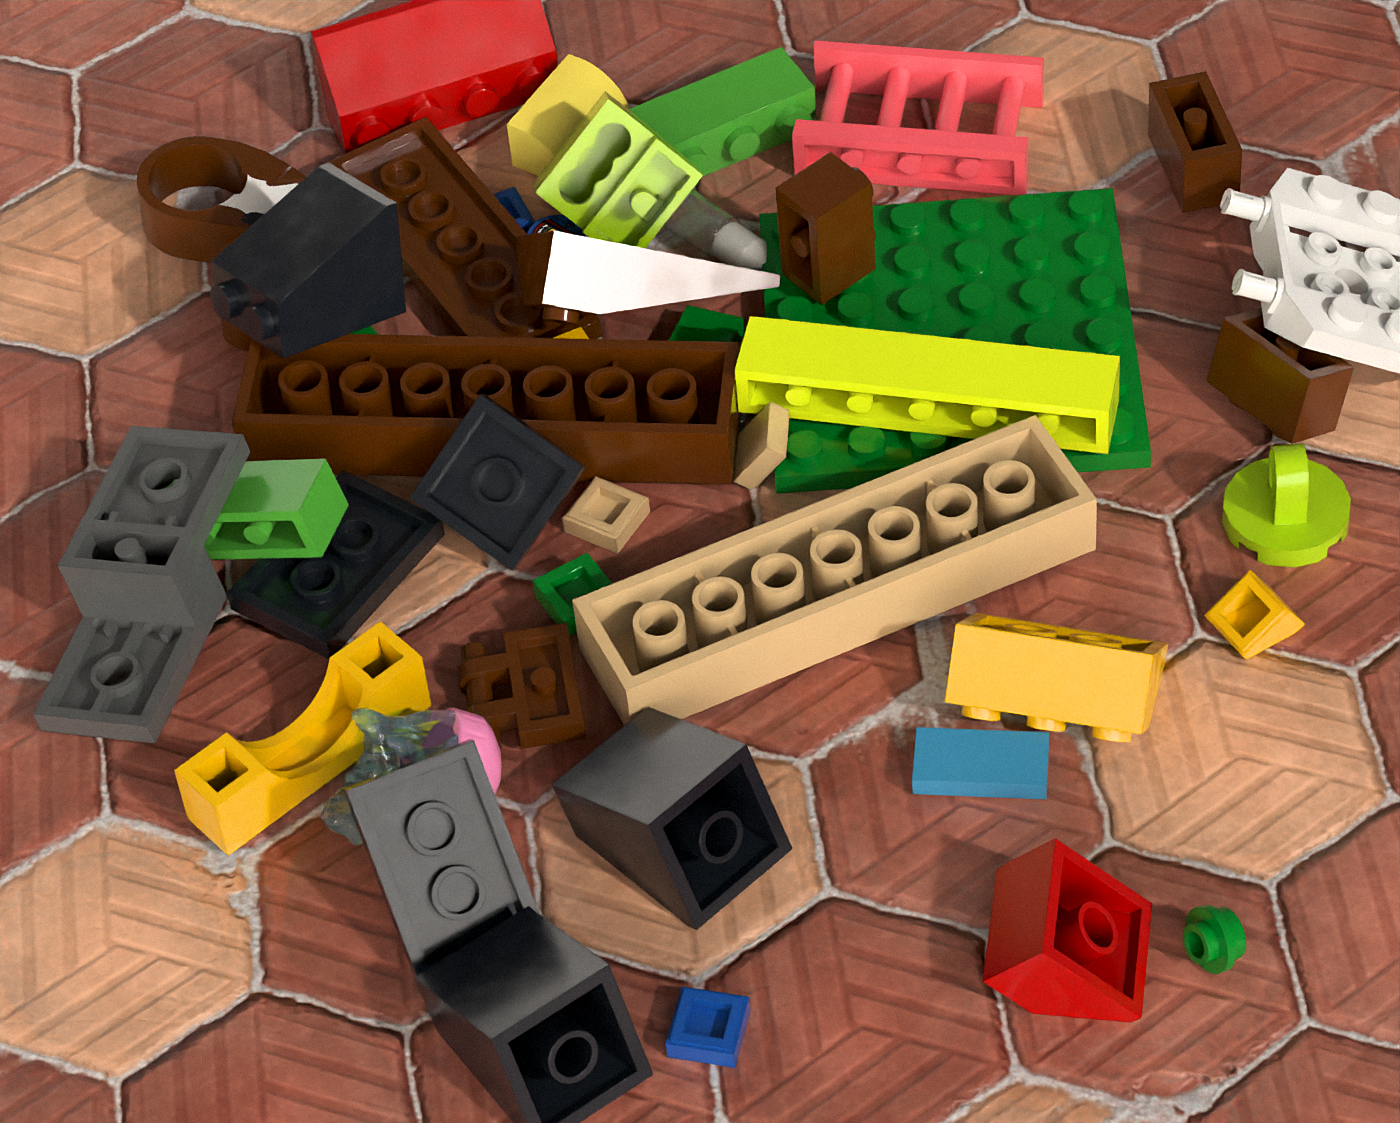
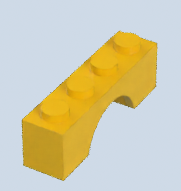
(244, 787)

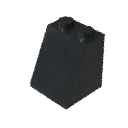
(313, 265)
(675, 813)
(536, 1021)

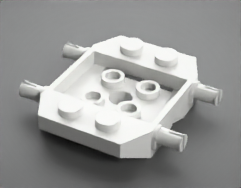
(1312, 285)

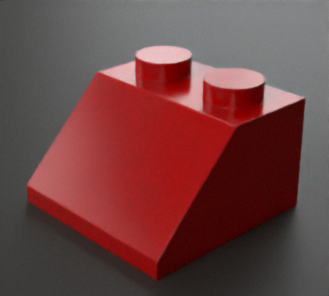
(1067, 937)

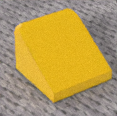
(1253, 616)

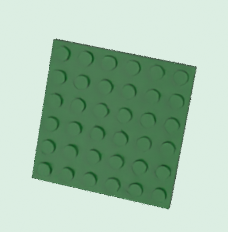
(976, 270)

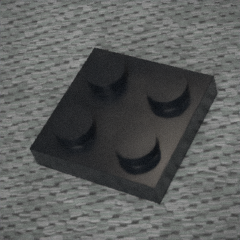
(498, 482)

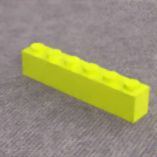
(926, 382)

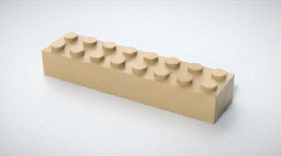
(836, 574)

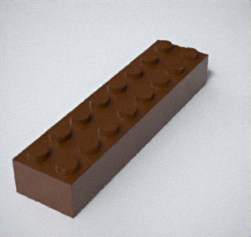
(397, 399)

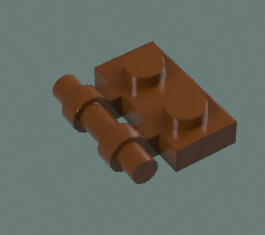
(542, 682)

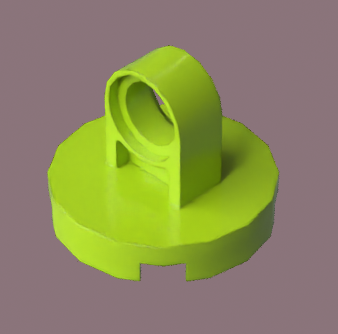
(1286, 508)

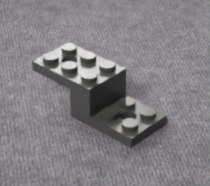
(142, 583)

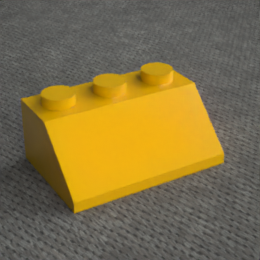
(1055, 675)

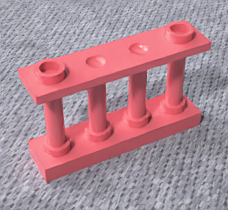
(923, 156)

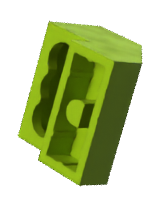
(617, 176)

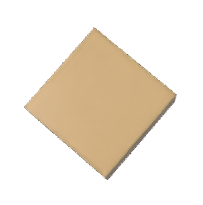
(761, 446)
(606, 514)

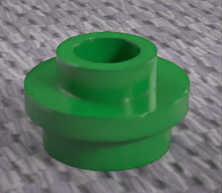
(1214, 938)

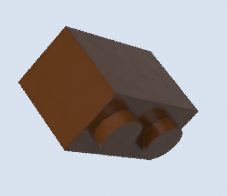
(1193, 140)
(826, 227)
(1278, 381)

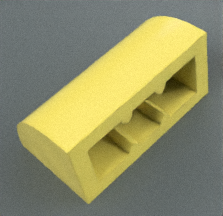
(556, 111)

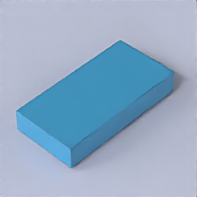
(981, 763)

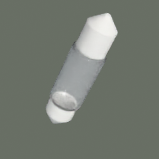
(717, 233)

